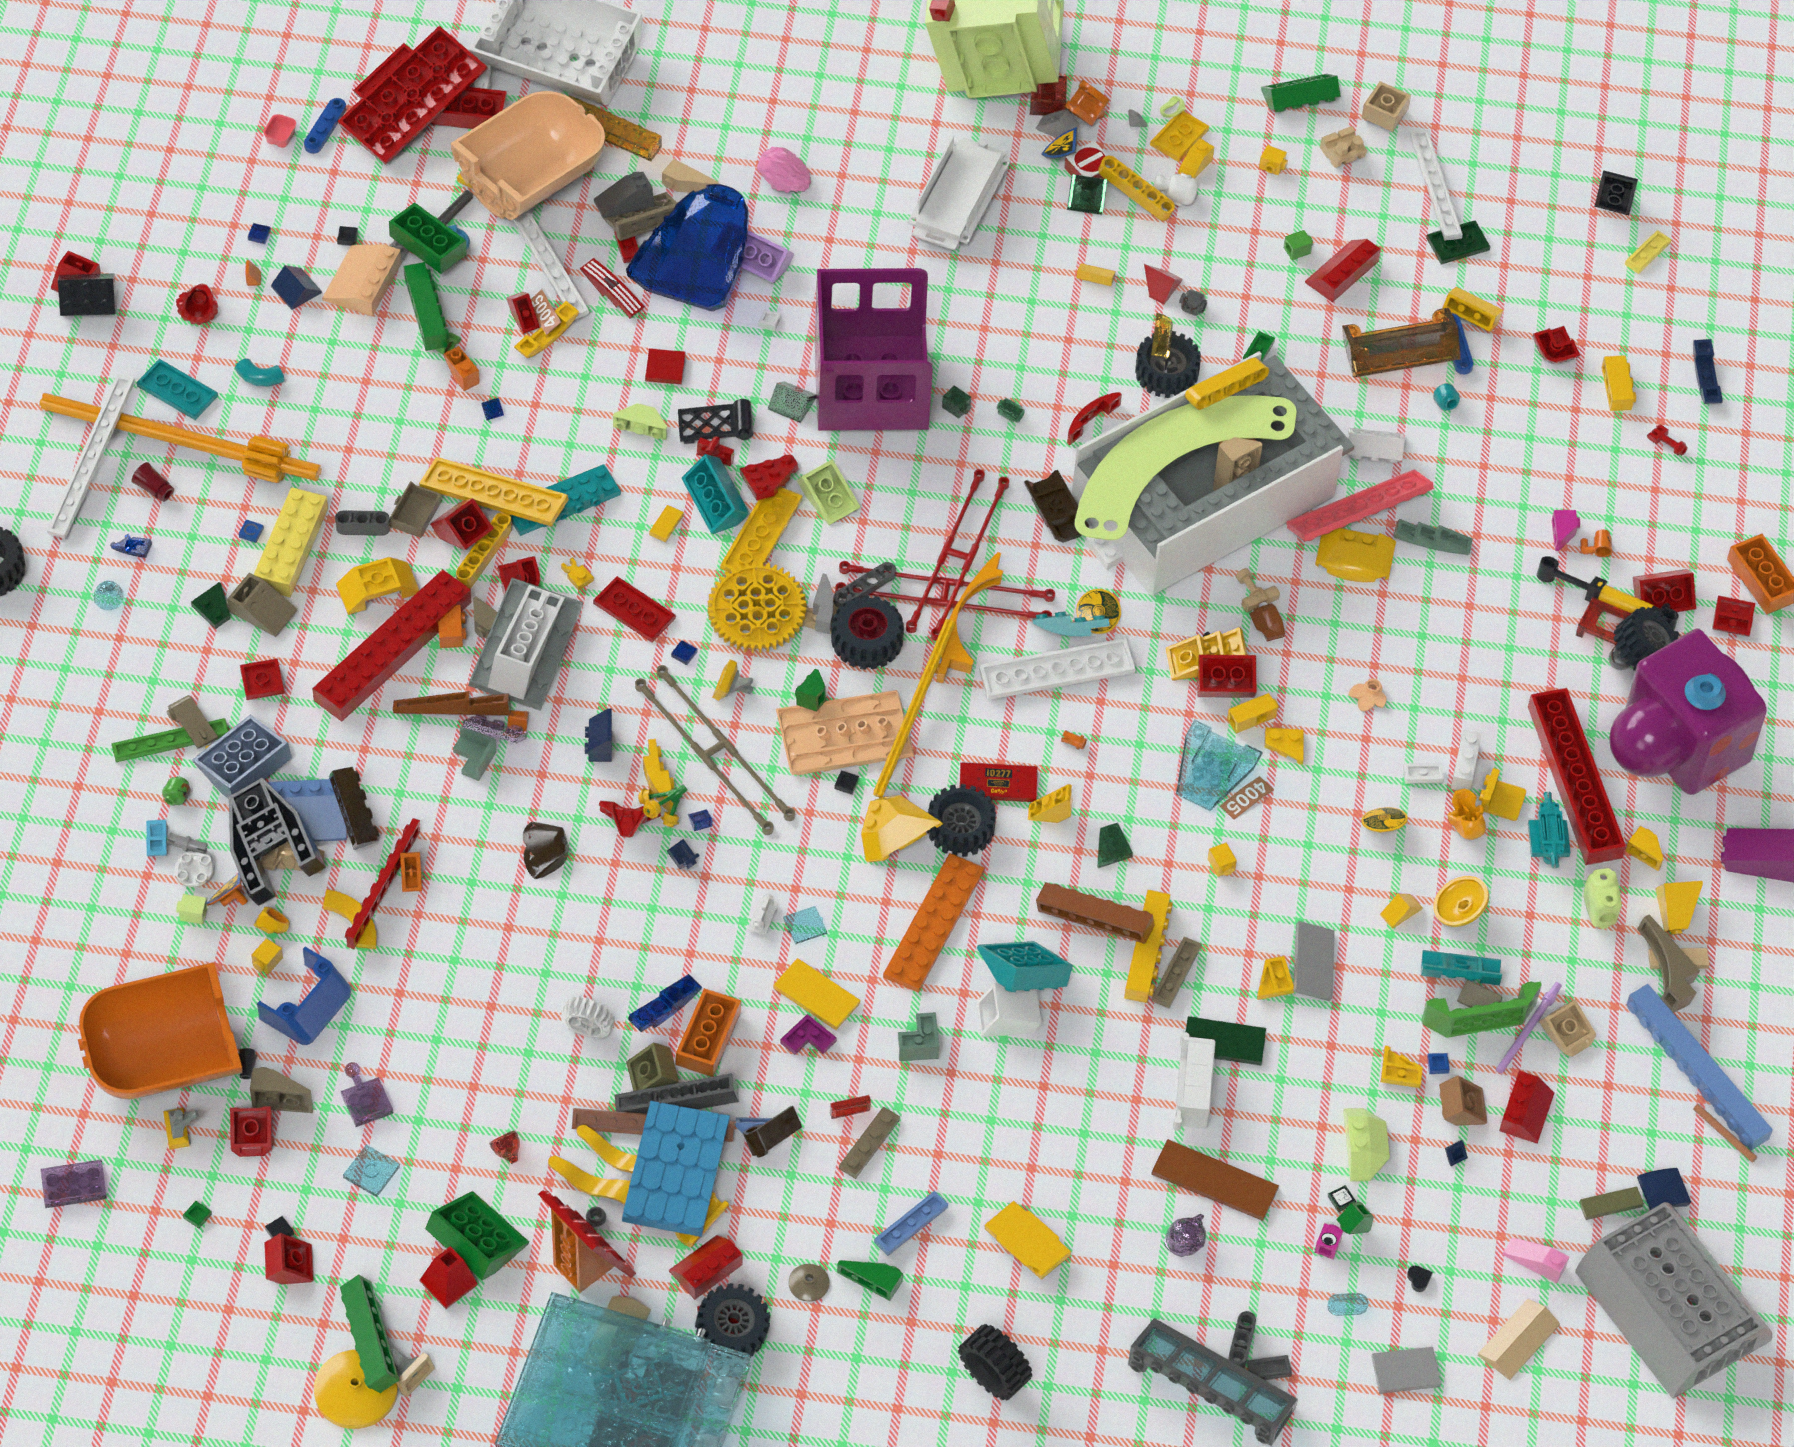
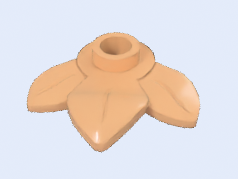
(1367, 697)

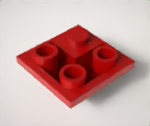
(448, 1278)

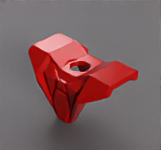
(626, 819)

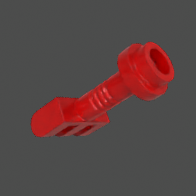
(1660, 434)

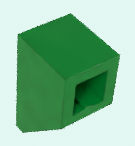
(811, 692)
(1356, 1219)

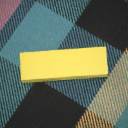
(1647, 252)

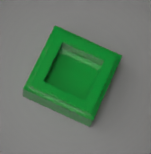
(197, 1214)

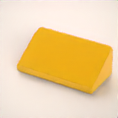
(1095, 274)

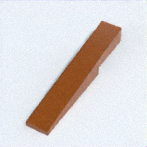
(455, 703)

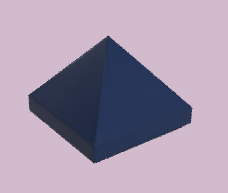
(1456, 1153)

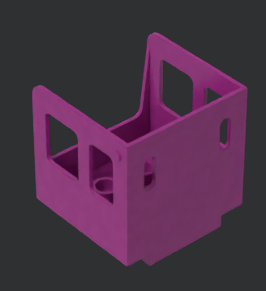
(872, 359)

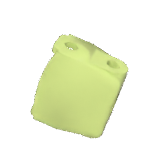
(1602, 898)

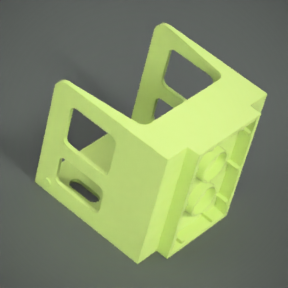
(998, 45)

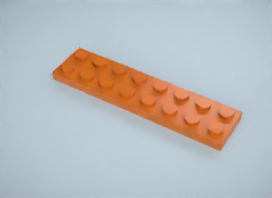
(933, 922)

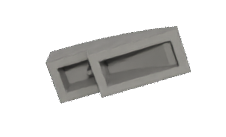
(823, 606)

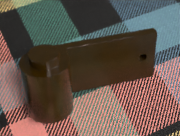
(764, 1137)

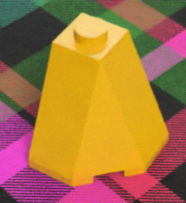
(1677, 904)

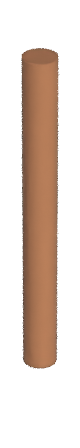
(1725, 1133)

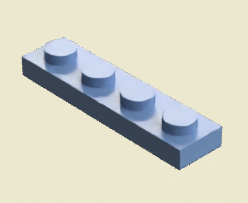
(911, 1223)

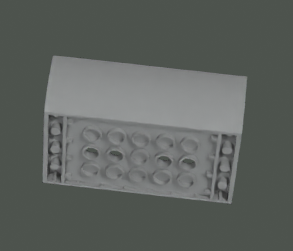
(1654, 1306)

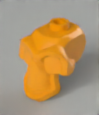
(1467, 817)

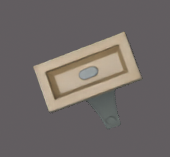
(411, 1371)

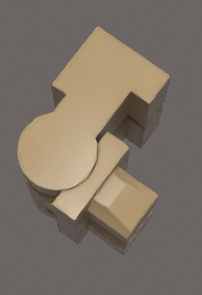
(1343, 147)

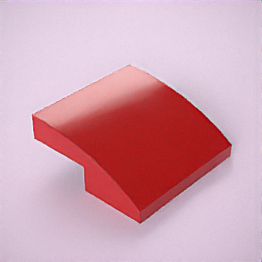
(1733, 616)

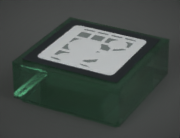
(1341, 1198)

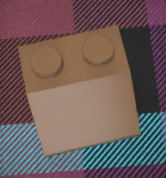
(1462, 1102)

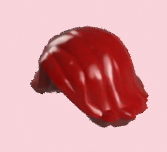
(197, 305)

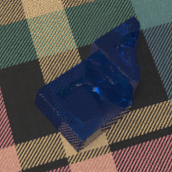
(133, 546)

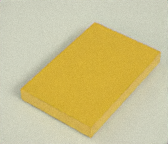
(1179, 135)

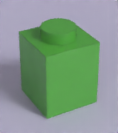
(1298, 245)

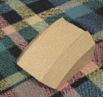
(1569, 1029)

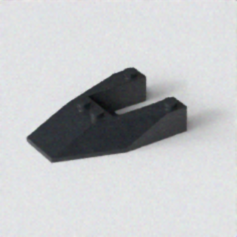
(259, 824)

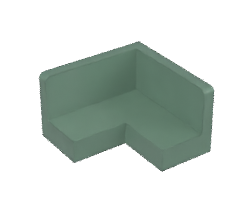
(478, 749)
(921, 1043)

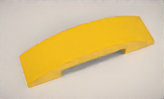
(539, 340)

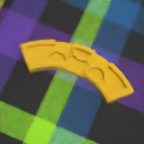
(348, 907)

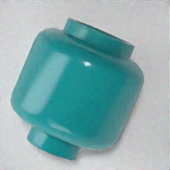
(1446, 397)

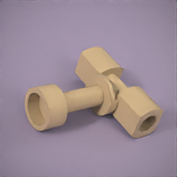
(1257, 595)

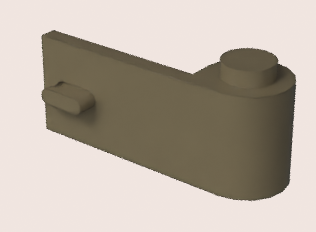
(192, 720)

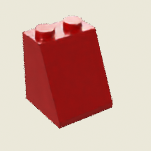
(462, 524)

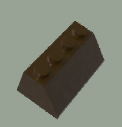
(353, 807)

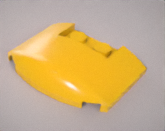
(1356, 555)

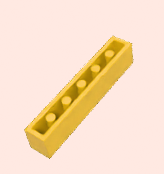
(1146, 955)

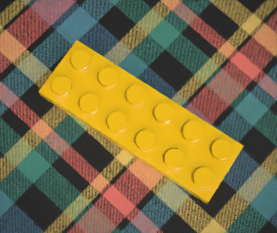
(762, 530)

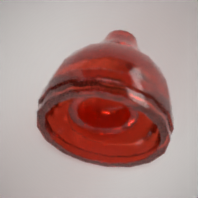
(507, 1146)

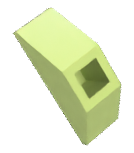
(641, 420)

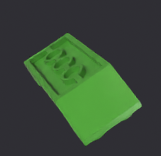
(1481, 1018)

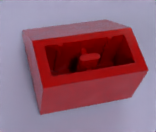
(74, 264)

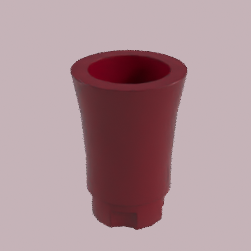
(152, 482)

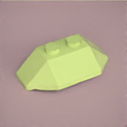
(1365, 1143)

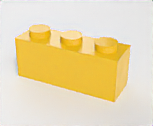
(1473, 309)
(1618, 383)

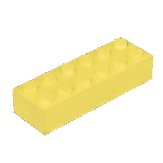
(292, 540)

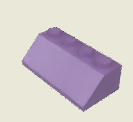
(765, 257)

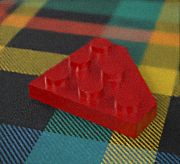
(766, 477)

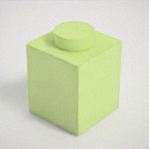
(192, 909)

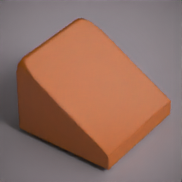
(253, 274)
(518, 718)

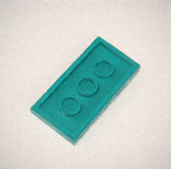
(177, 389)

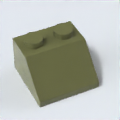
(652, 1067)

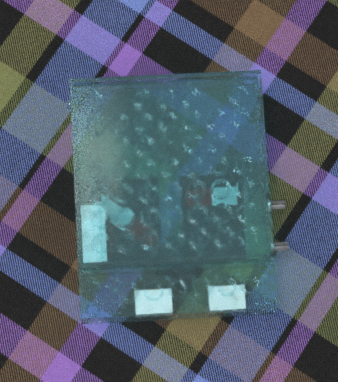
(621, 1383)

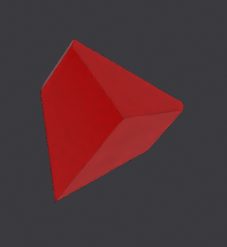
(1161, 283)

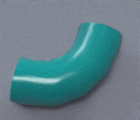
(259, 376)

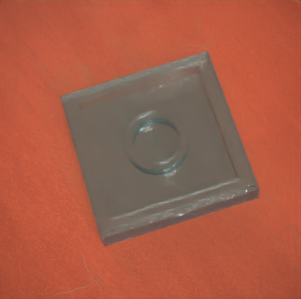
(371, 1170)

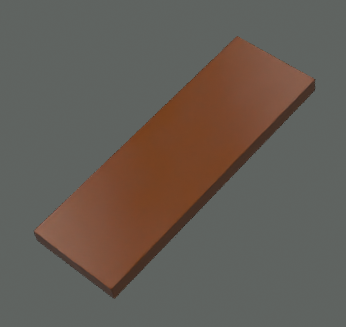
(1215, 1180)

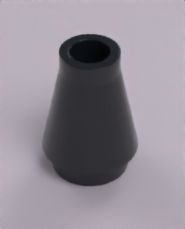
(247, 1059)

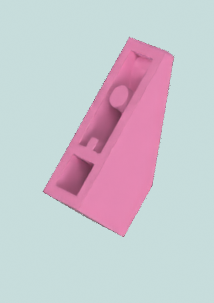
(1537, 1258)

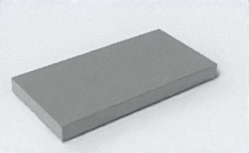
(1314, 961)

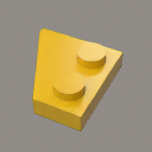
(1275, 979)
(1400, 1070)

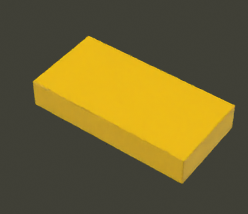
(666, 523)

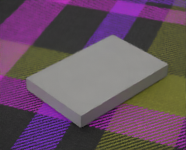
(1406, 1370)

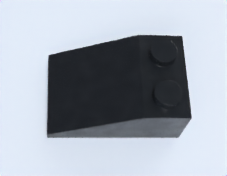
(1616, 192)

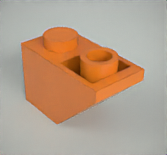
(462, 368)
(451, 629)

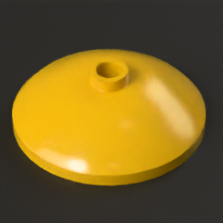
(1461, 901)

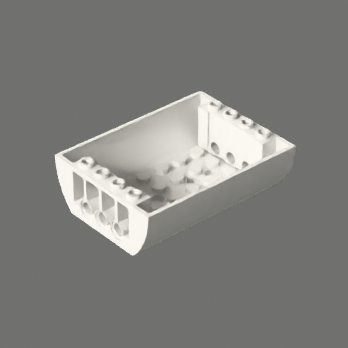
(568, 29)

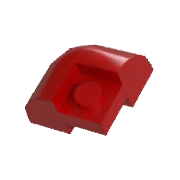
(1555, 345)
(523, 570)

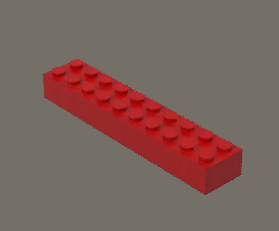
(390, 646)
(1576, 776)

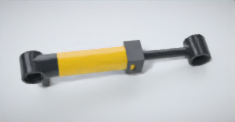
(1600, 590)

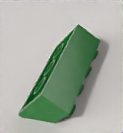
(1301, 91)

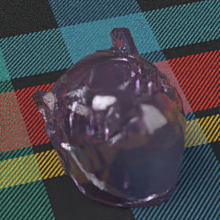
(1185, 1236)

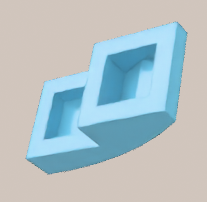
(156, 838)

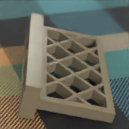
(640, 223)

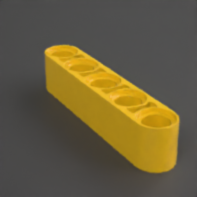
(1133, 180)
(1227, 383)
(484, 550)

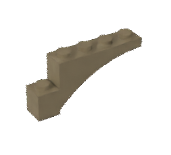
(1674, 964)

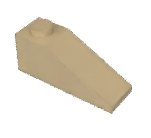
(684, 178)

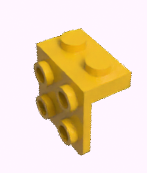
(1501, 798)

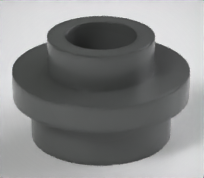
(596, 1211)

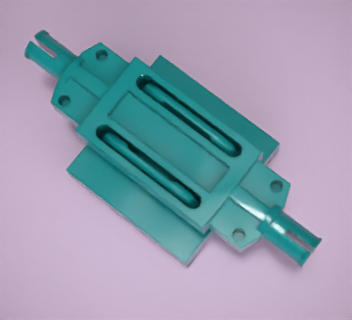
(1549, 833)

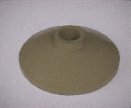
(808, 1290)

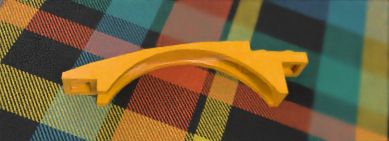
(954, 653)

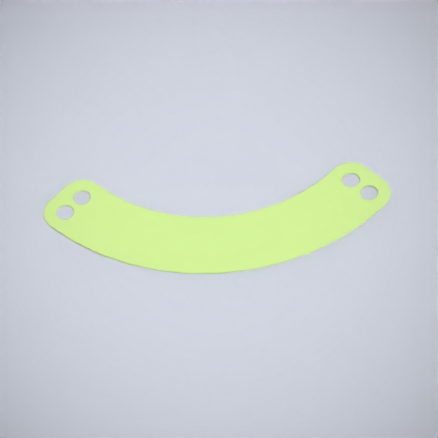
(1158, 442)

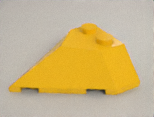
(893, 825)

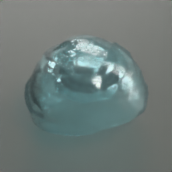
(108, 595)

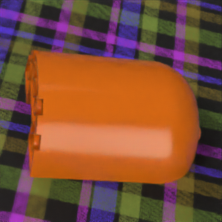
(158, 1034)

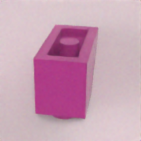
(1564, 527)

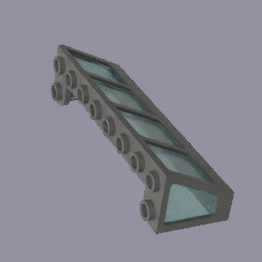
(1213, 1379)

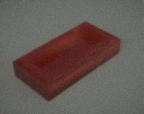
(850, 1107)

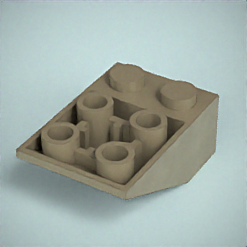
(260, 605)

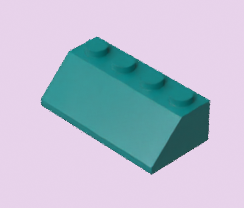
(715, 494)

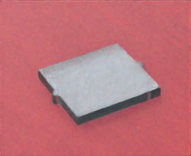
(805, 925)

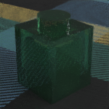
(956, 402)

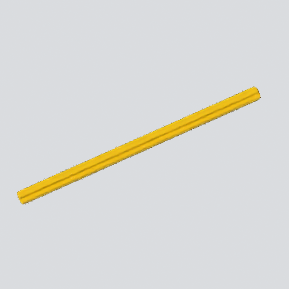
(913, 709)

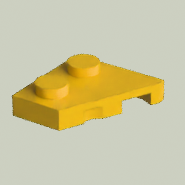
(1286, 742)

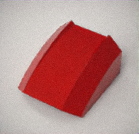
(251, 1131)

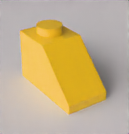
(1197, 158)
(1646, 848)

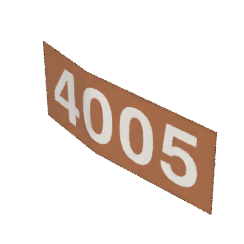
(544, 312)
(1246, 797)

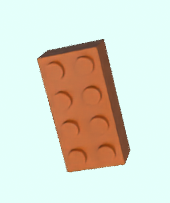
(1763, 573)
(708, 1032)

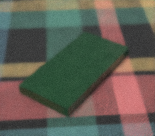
(1232, 1040)

